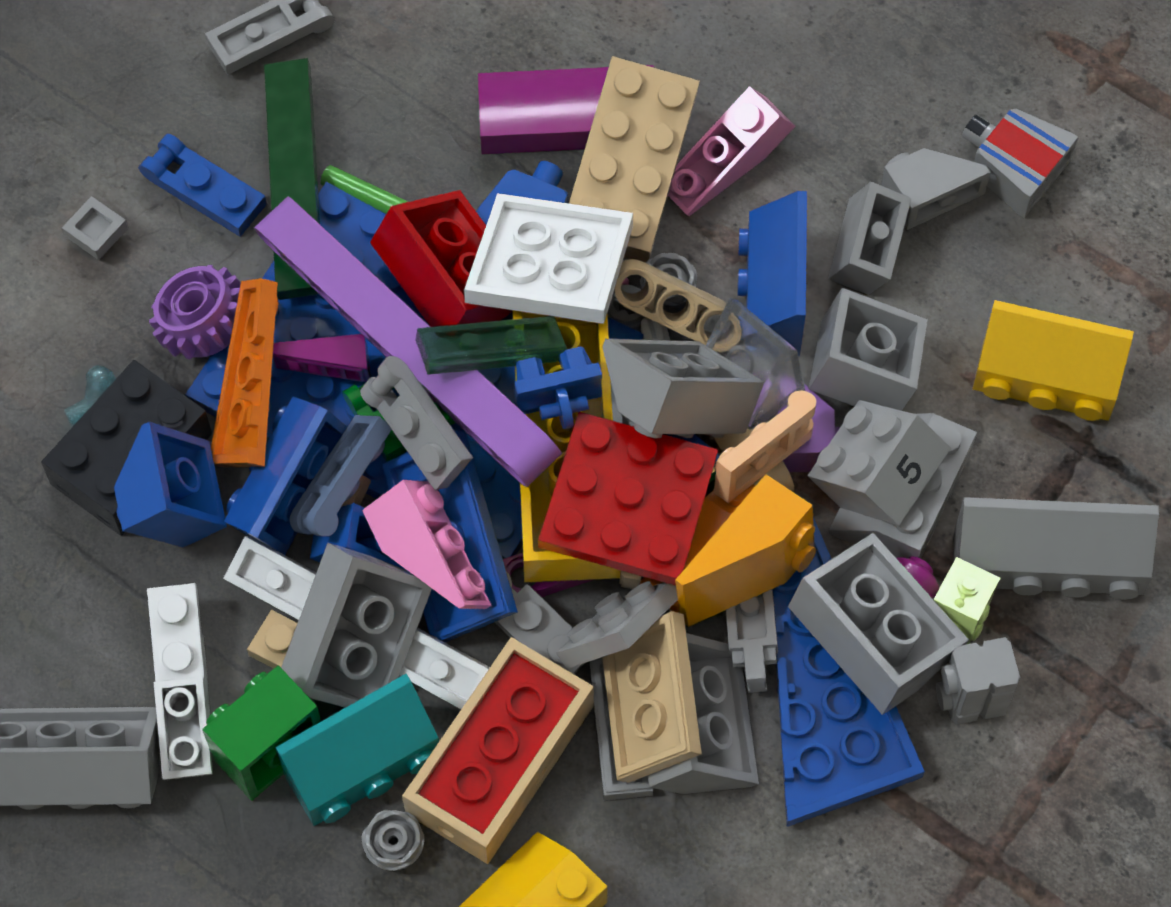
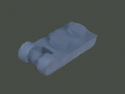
(339, 476)

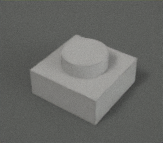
(95, 228)

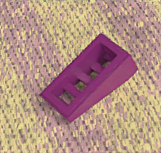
(330, 356)

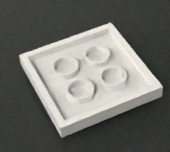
(549, 258)

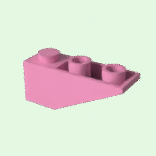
(728, 150)
(420, 538)

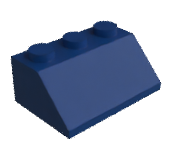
(776, 265)
(294, 454)

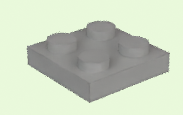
(617, 623)

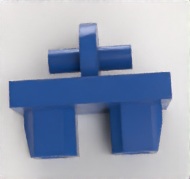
(559, 391)

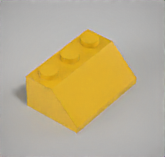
(1052, 361)
(541, 876)

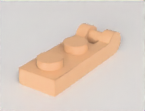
(765, 447)

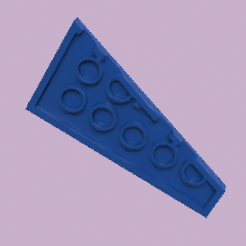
(830, 732)

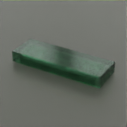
(489, 344)

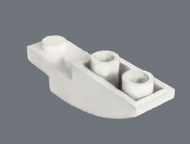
(180, 681)

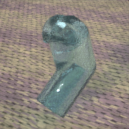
(98, 380)

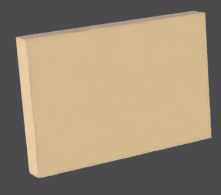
(652, 701)

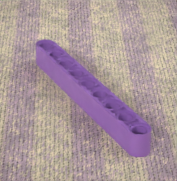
(393, 328)

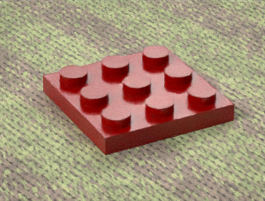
(627, 499)

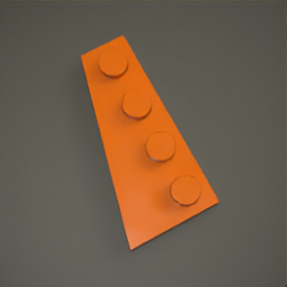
(245, 390)

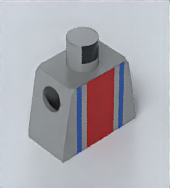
(1021, 156)

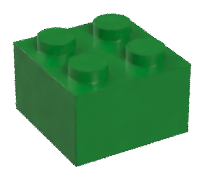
(250, 729)

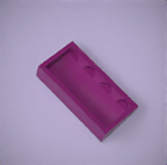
(538, 109)

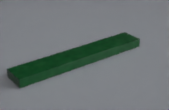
(291, 154)

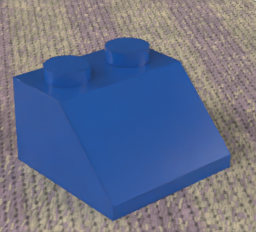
(169, 488)

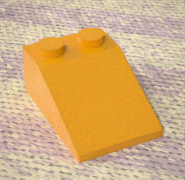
(749, 553)

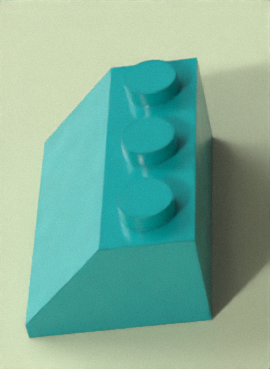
(358, 751)

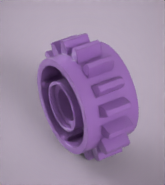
(196, 311)

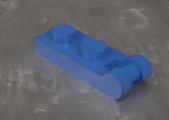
(203, 185)

